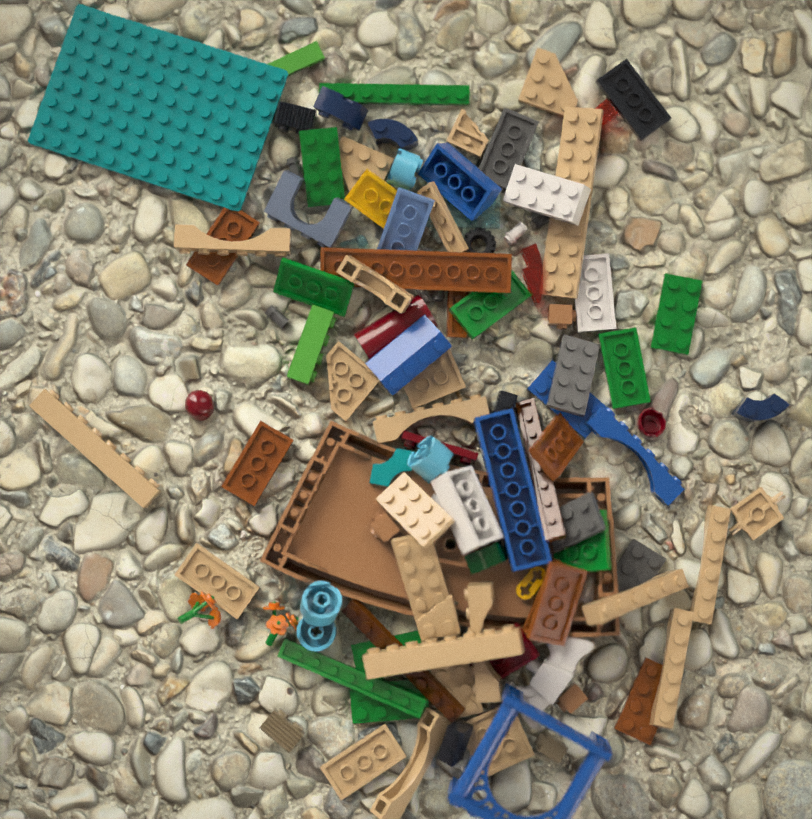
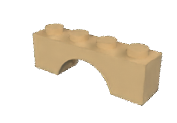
(375, 283)

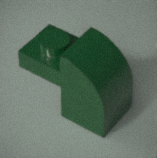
(486, 557)

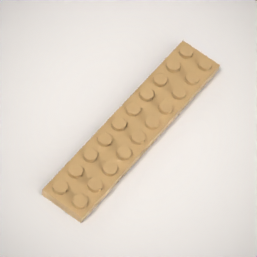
(565, 240)
(426, 589)

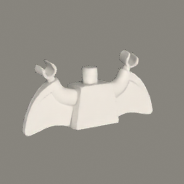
(552, 674)

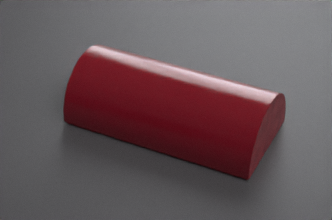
(387, 328)

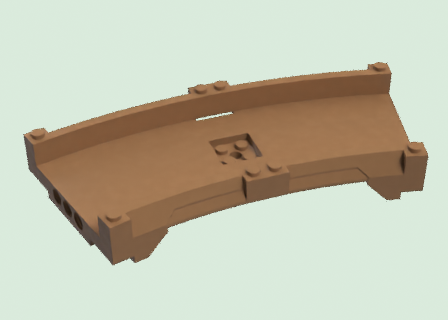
(330, 538)

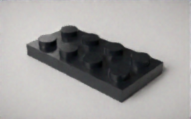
(633, 100)

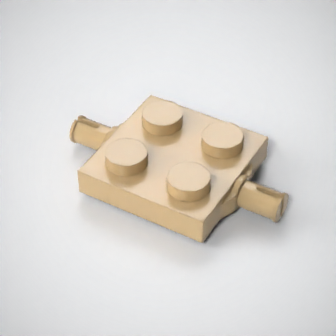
(756, 513)

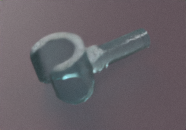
(360, 240)

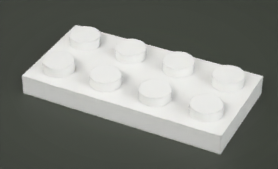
(595, 295)

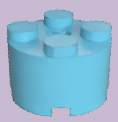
(403, 170)
(430, 459)
(330, 601)
(312, 642)

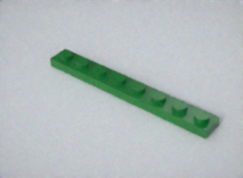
(403, 93)
(352, 678)

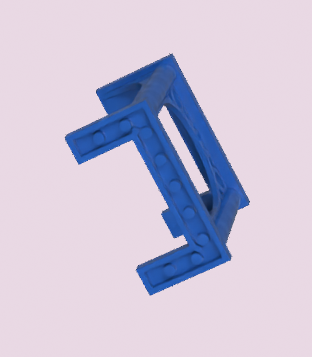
(462, 789)

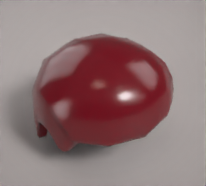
(199, 405)
(651, 423)

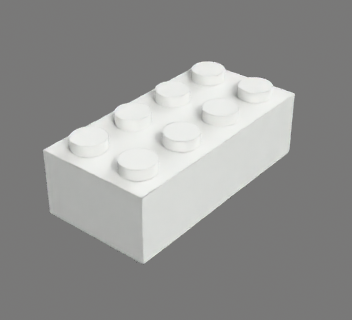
(546, 194)

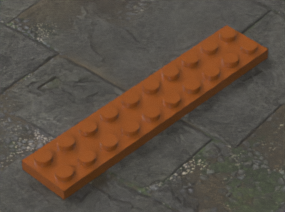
(429, 268)

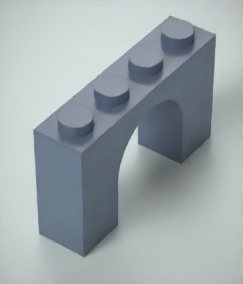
(282, 208)

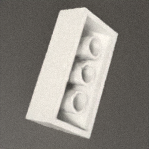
(468, 506)

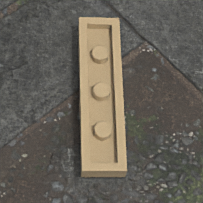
(443, 220)

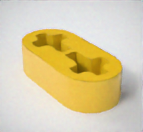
(527, 579)

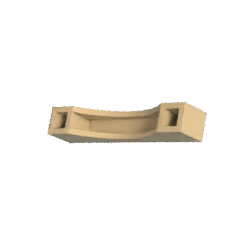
(273, 241)
(392, 428)
(712, 554)
(634, 598)
(673, 665)
(487, 681)
(394, 799)

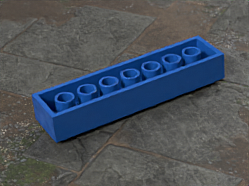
(512, 490)

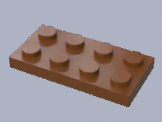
(227, 227)
(556, 446)
(257, 463)
(556, 604)
(637, 710)

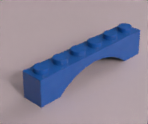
(662, 484)

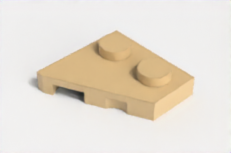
(467, 136)
(440, 620)

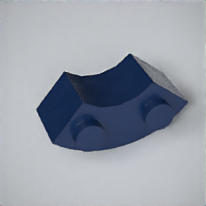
(343, 110)
(392, 133)
(758, 410)

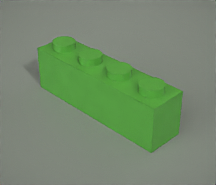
(311, 344)

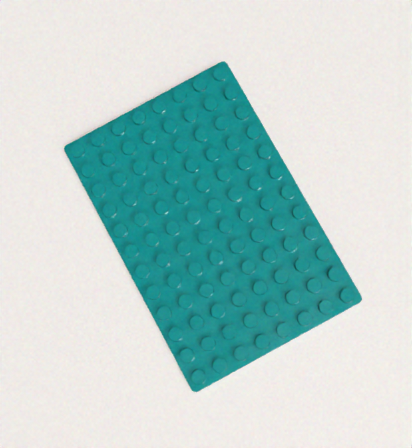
(125, 107)

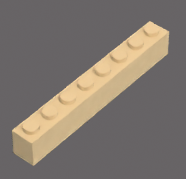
(95, 448)
(443, 653)

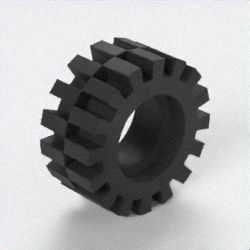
(480, 234)

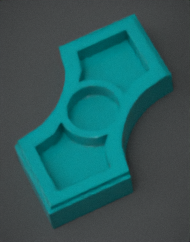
(384, 472)

